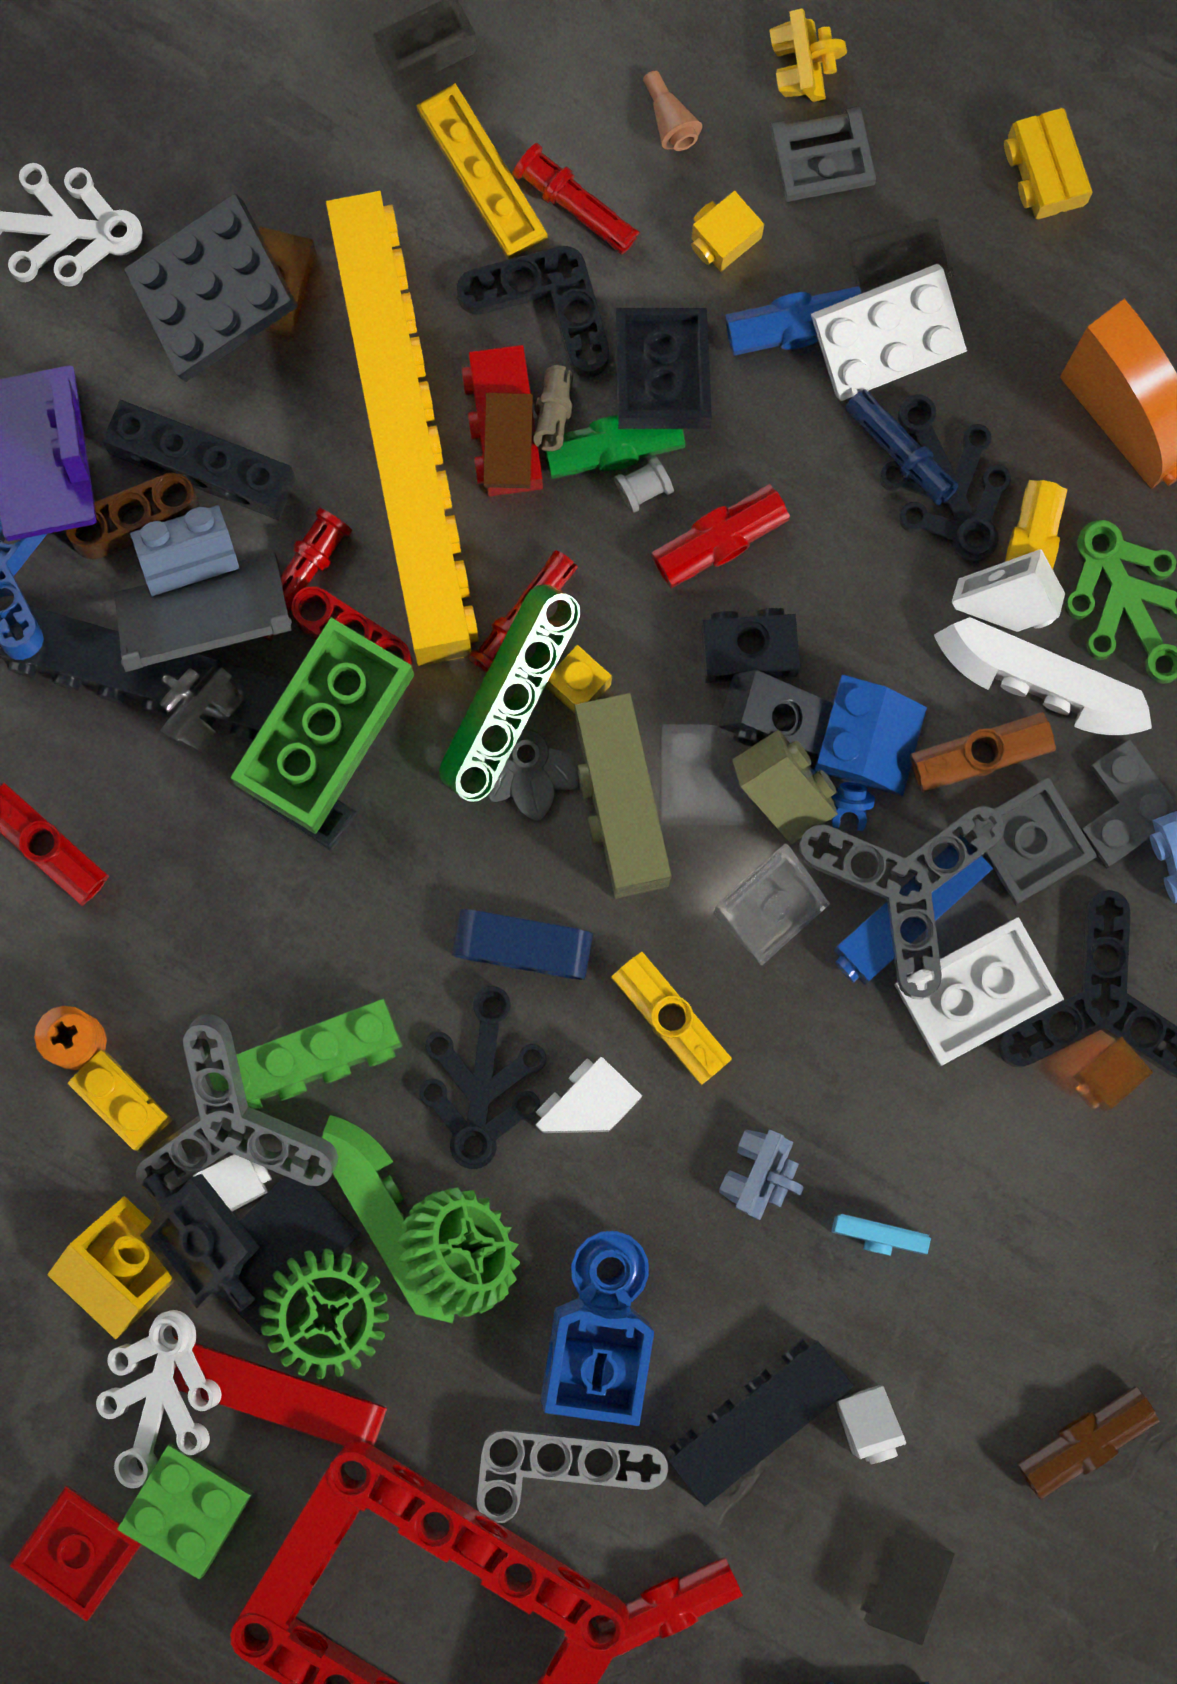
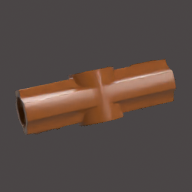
(1010, 743)

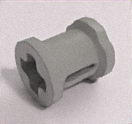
(643, 484)

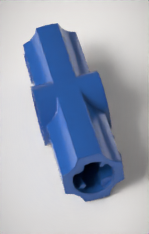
(782, 323)

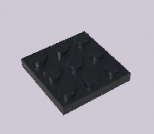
(210, 287)

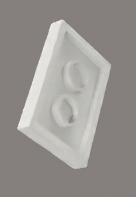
(889, 332)
(982, 992)

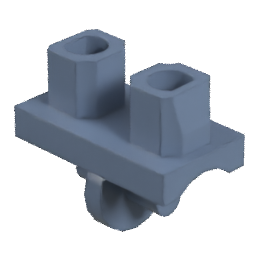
(769, 1177)

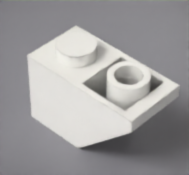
(593, 1102)
(870, 1424)

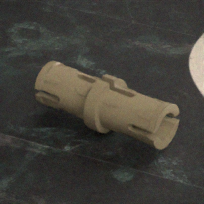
(553, 408)

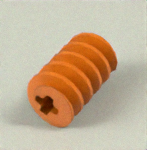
(53, 1032)

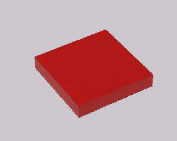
(75, 1553)

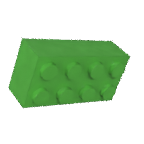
(323, 725)

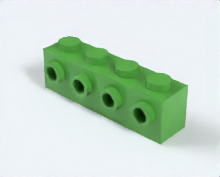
(315, 1053)

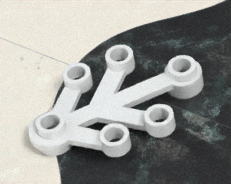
(65, 227)
(159, 1393)

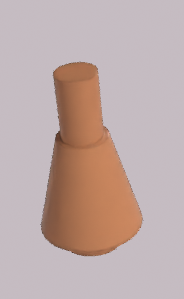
(675, 123)

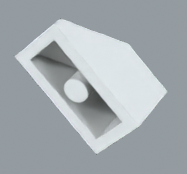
(1012, 593)

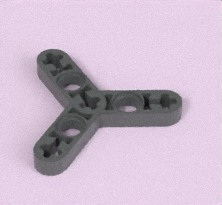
(915, 904)
(233, 1105)

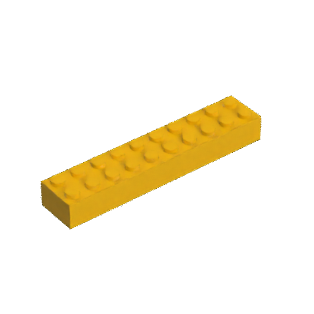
(398, 424)

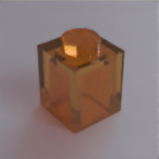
(1111, 1075)

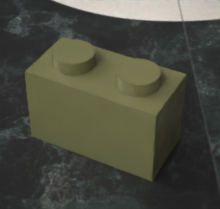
(785, 785)

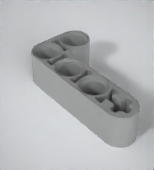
(572, 1469)

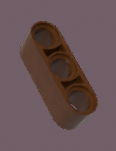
(146, 496)

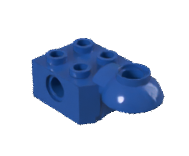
(598, 1341)

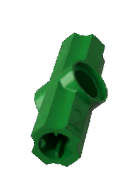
(609, 448)

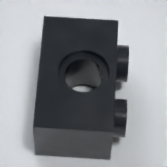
(774, 629)
(757, 695)

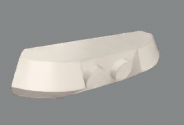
(1024, 668)

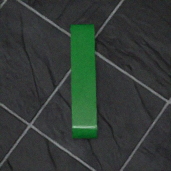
(507, 669)

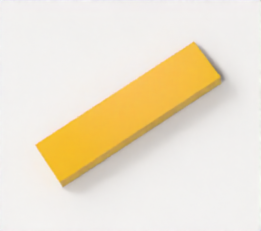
(482, 171)

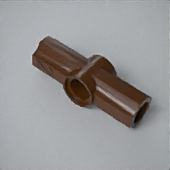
(1088, 1442)

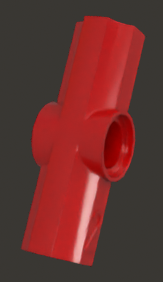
(720, 536)
(65, 861)
(675, 1604)

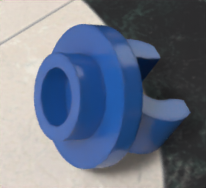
(855, 799)

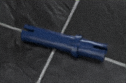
(914, 460)

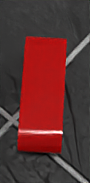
(347, 616)

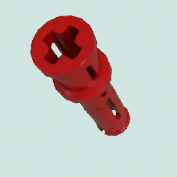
(559, 187)
(312, 554)
(554, 573)

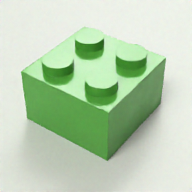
(186, 1511)

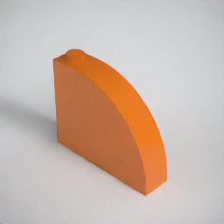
(1128, 391)

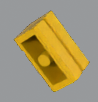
(1048, 164)
(120, 1101)

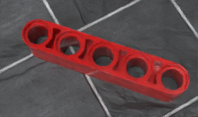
(287, 1398)

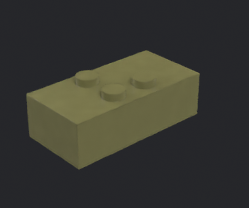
(621, 795)

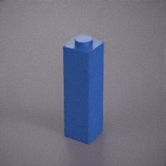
(871, 946)

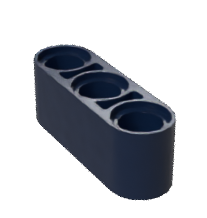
(522, 944)

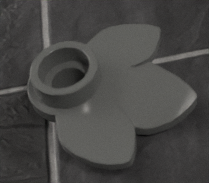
(534, 780)

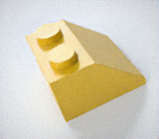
(113, 1269)

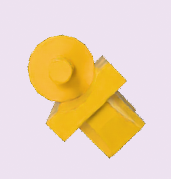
(800, 38)

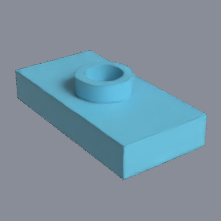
(881, 1237)

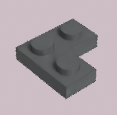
(1138, 801)

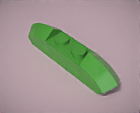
(375, 1202)

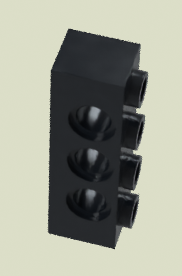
(204, 459)

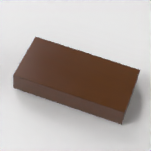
(508, 440)

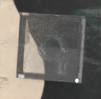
(771, 905)

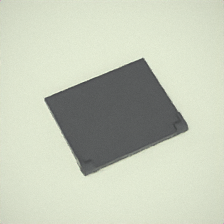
(202, 614)

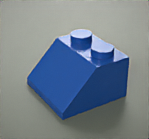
(870, 735)

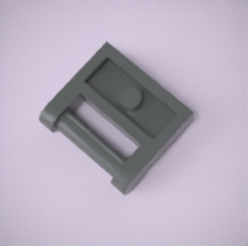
(827, 166)

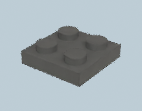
(1038, 842)

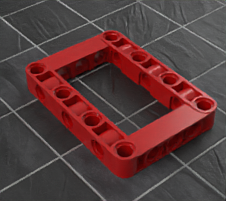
(473, 1541)

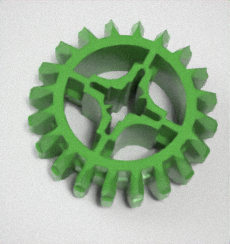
(458, 1252)
(345, 1347)

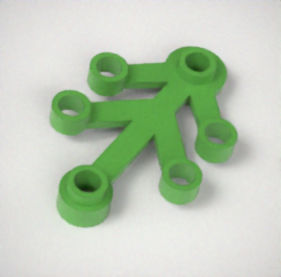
(1125, 594)

